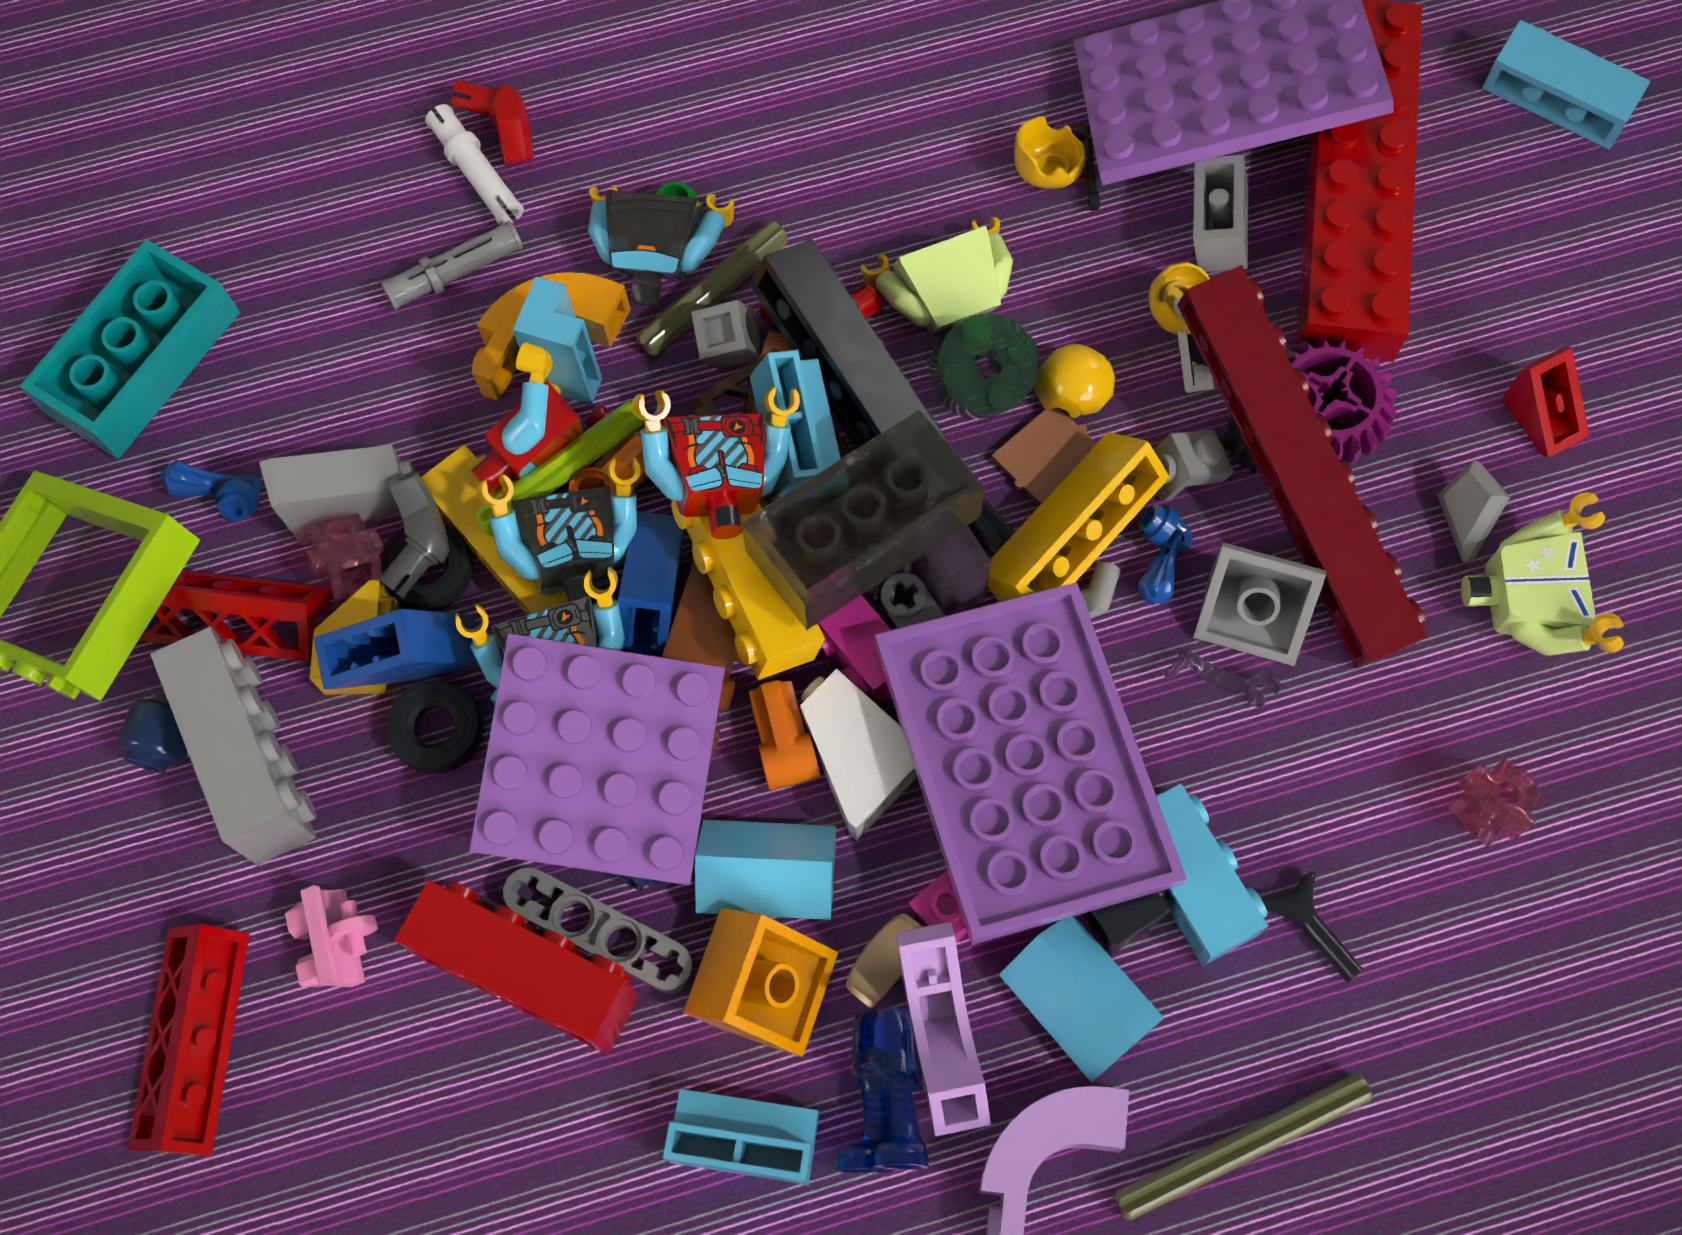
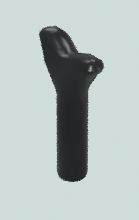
(1300, 909)

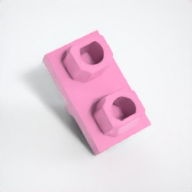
(334, 935)

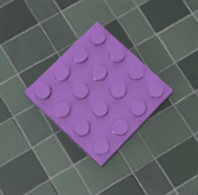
(597, 759)

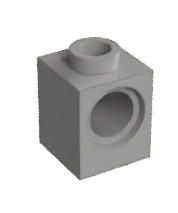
(727, 334)

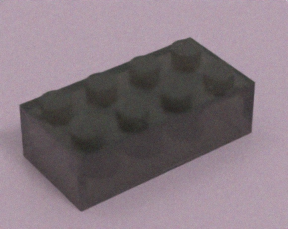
(863, 519)

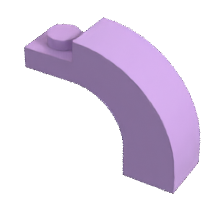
(942, 1029)
(1060, 1121)

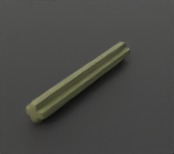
(1242, 1146)

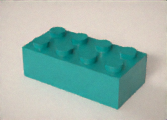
(131, 348)

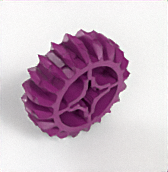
(1336, 371)

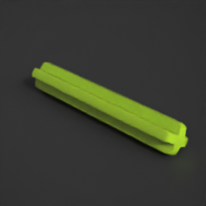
(570, 459)

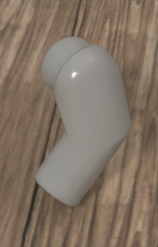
(1101, 589)

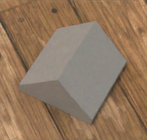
(1258, 603)

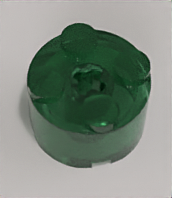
(1010, 356)

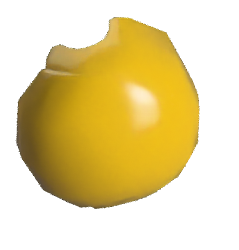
(1048, 155)
(1169, 286)
(1075, 380)

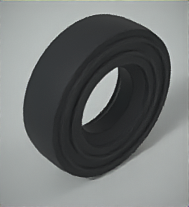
(444, 589)
(416, 702)

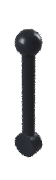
(1085, 136)

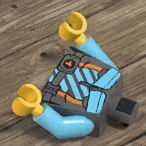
(570, 622)

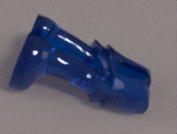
(887, 1076)

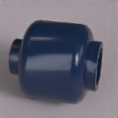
(152, 735)

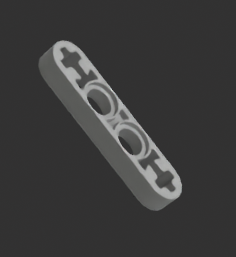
(601, 925)

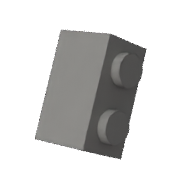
(1221, 213)

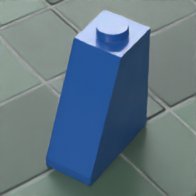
(650, 583)
(395, 649)

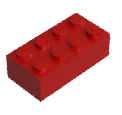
(519, 967)

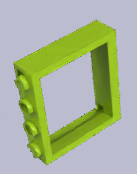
(132, 601)

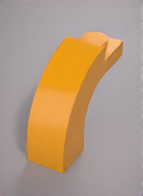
(594, 299)

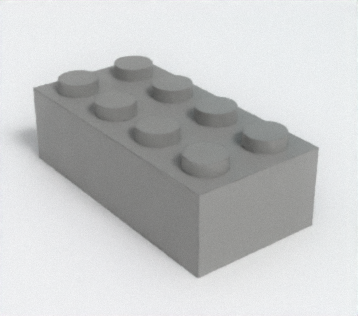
(235, 746)

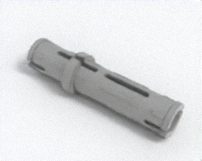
(451, 265)

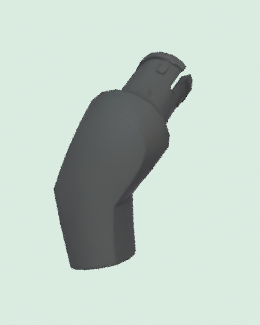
(424, 533)

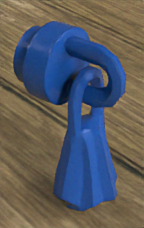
(234, 498)
(1159, 528)

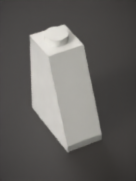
(857, 749)

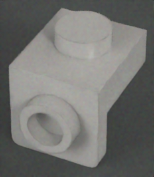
(1192, 461)

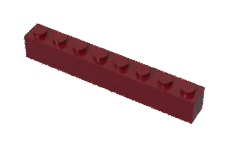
(1301, 466)

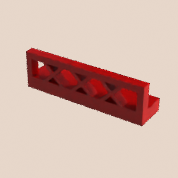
(245, 597)
(192, 1041)

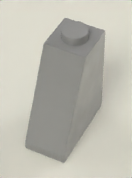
(332, 486)

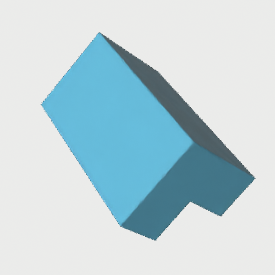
(551, 323)
(812, 433)
(765, 868)
(1080, 996)
(742, 1136)

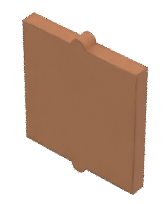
(1044, 453)

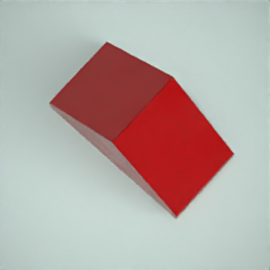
(1549, 402)

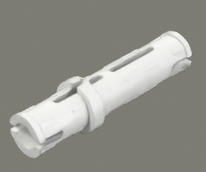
(463, 149)

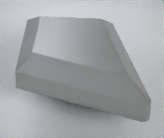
(1472, 508)

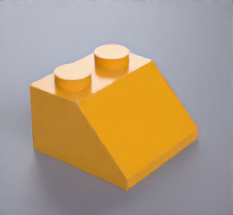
(761, 981)

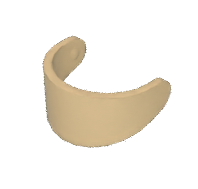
(878, 963)

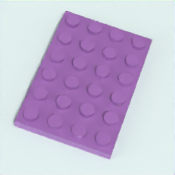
(1226, 81)
(1027, 763)

